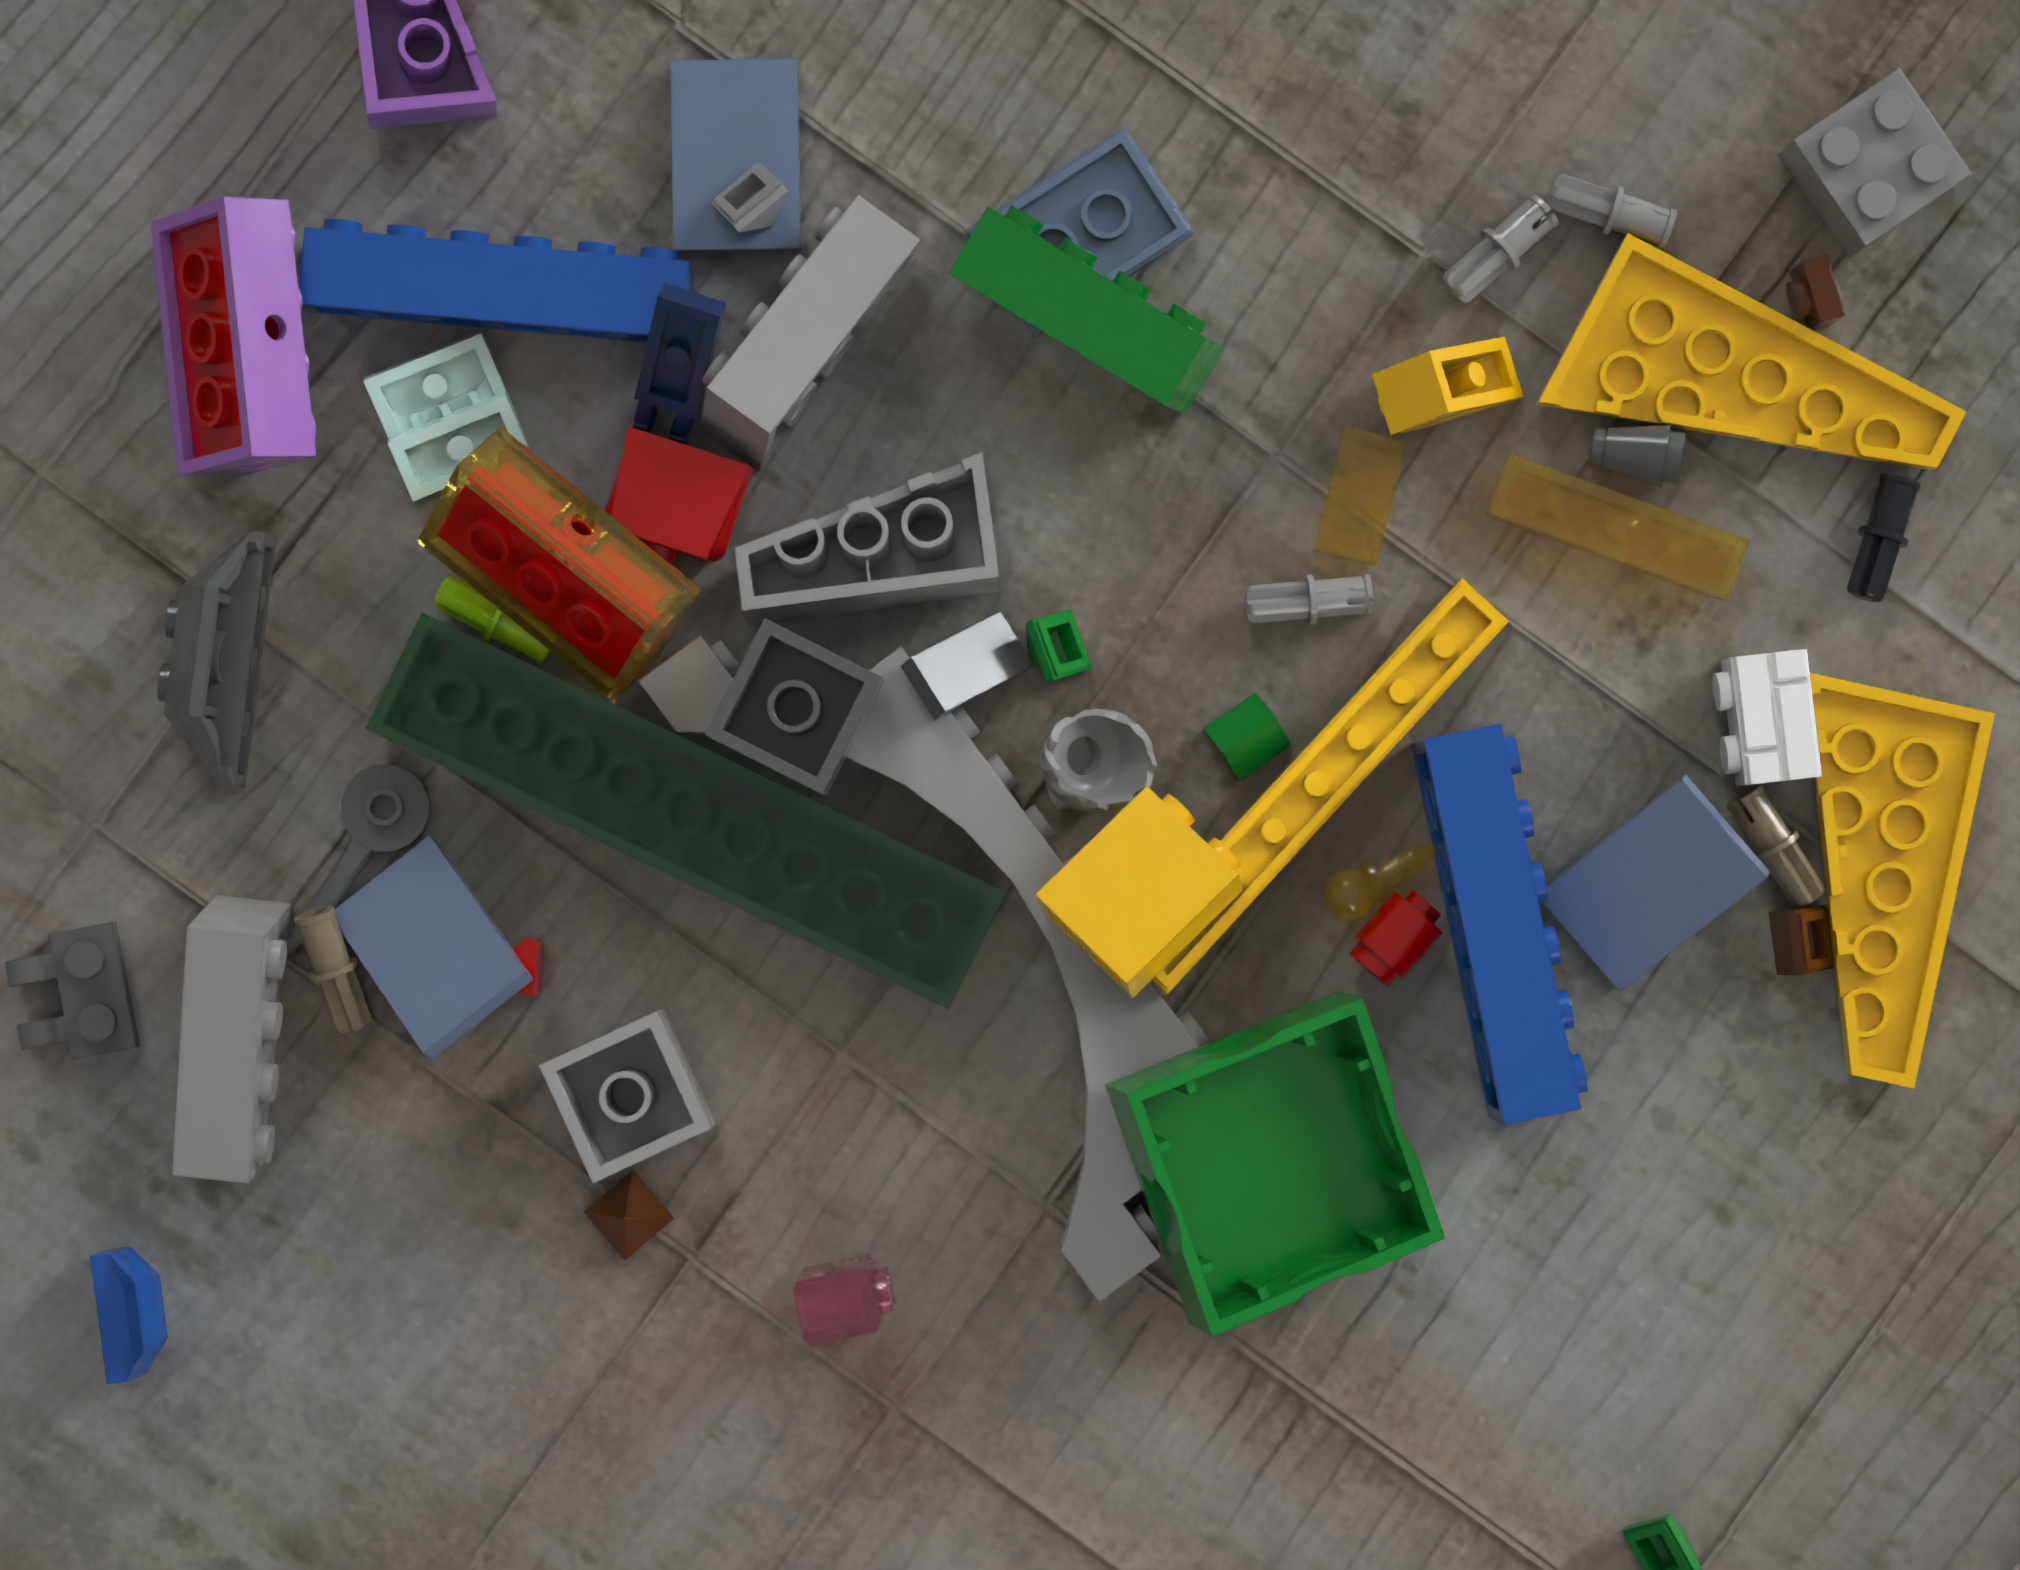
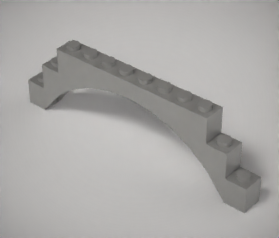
(1115, 1032)

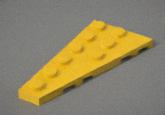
(1713, 361)
(1893, 849)

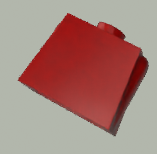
(677, 496)

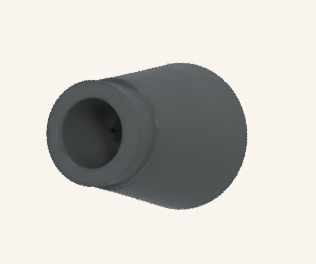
(1640, 452)

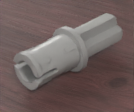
(1611, 209)
(1500, 249)
(1309, 599)

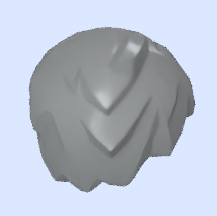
(1096, 761)

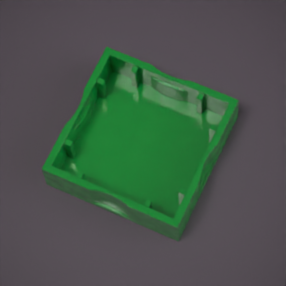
(1274, 1161)

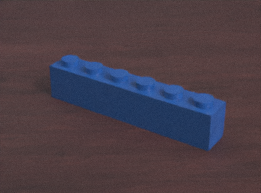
(485, 283)

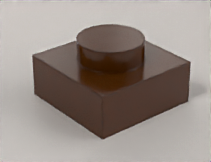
(1814, 293)

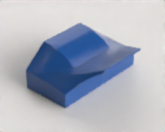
(128, 1312)

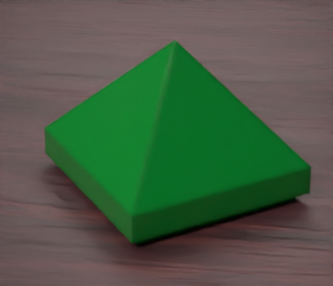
(1056, 646)
(1661, 1544)

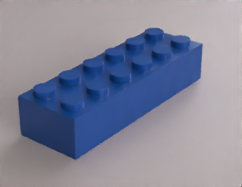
(1497, 924)

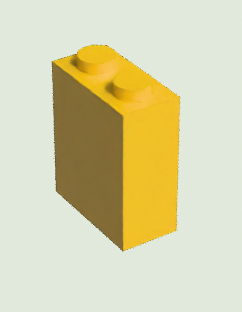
(1141, 890)

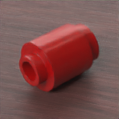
(1397, 937)

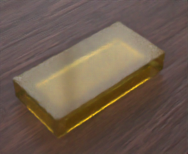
(1360, 496)

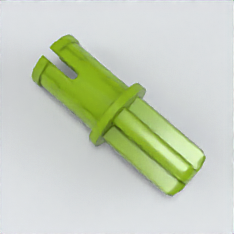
(471, 608)

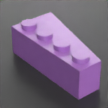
(419, 64)

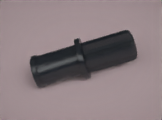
(1882, 537)

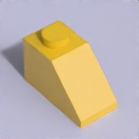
(1446, 384)

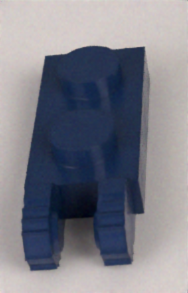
(677, 358)

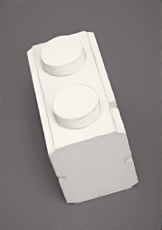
(1768, 717)

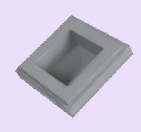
(751, 199)

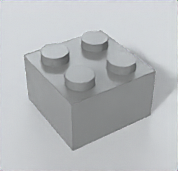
(1874, 163)
(628, 1095)

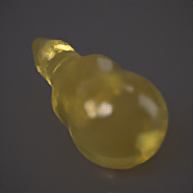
(1352, 892)

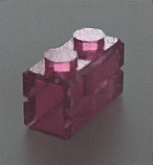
(843, 1299)

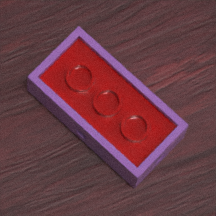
(233, 337)

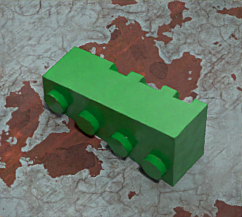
(1087, 310)

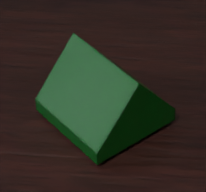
(1247, 736)

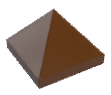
(628, 1215)

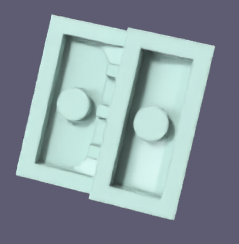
(441, 410)

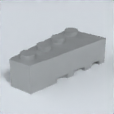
(804, 329)
(877, 552)
(230, 1038)

